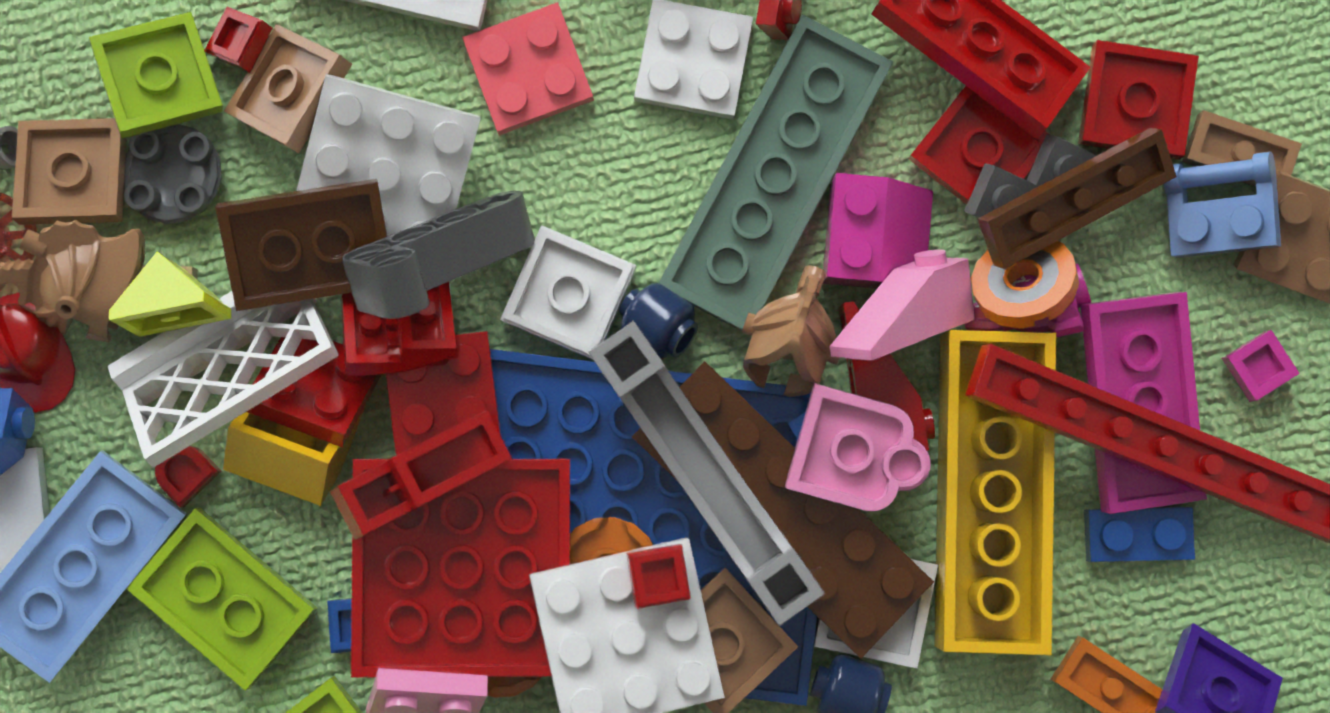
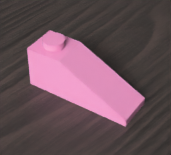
(909, 307)

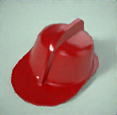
(33, 356)

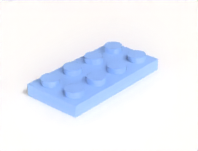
(80, 563)

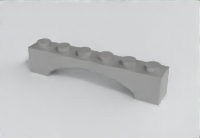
(706, 473)

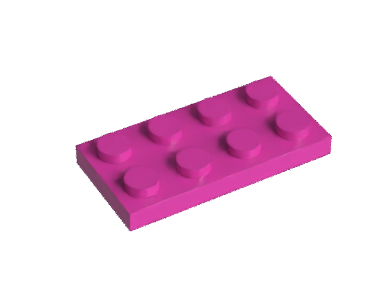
(1145, 356)

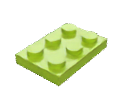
(222, 598)

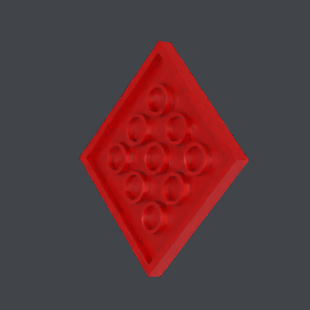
(453, 576)

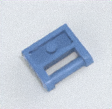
(1224, 223)

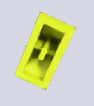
(166, 300)

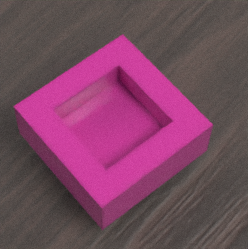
(1260, 365)

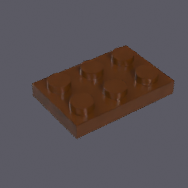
(295, 241)

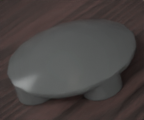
(171, 174)

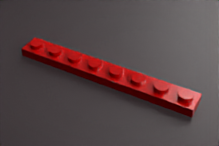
(1150, 440)

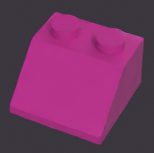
(873, 228)

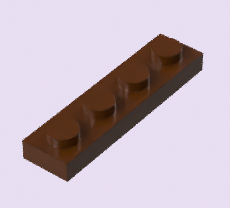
(1077, 198)

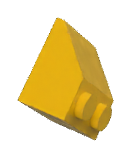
(284, 457)

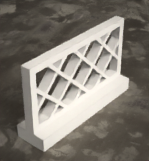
(175, 356)

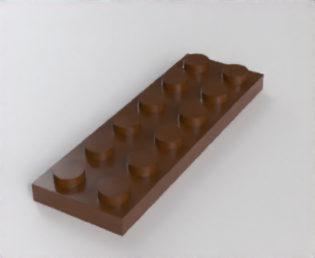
(856, 565)

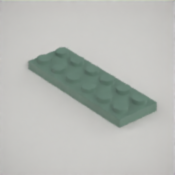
(775, 173)

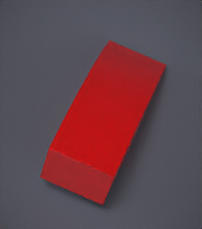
(420, 474)

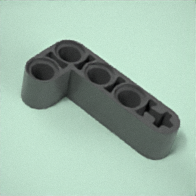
(396, 271)

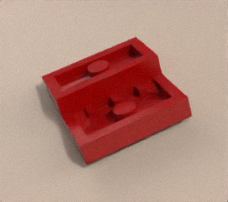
(397, 344)

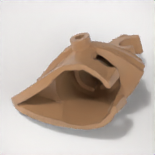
(75, 274)
(792, 330)

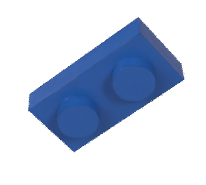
(1139, 535)

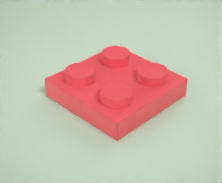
(528, 68)

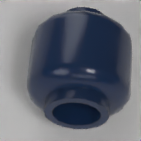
(662, 319)
(851, 687)

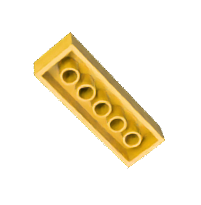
(992, 509)

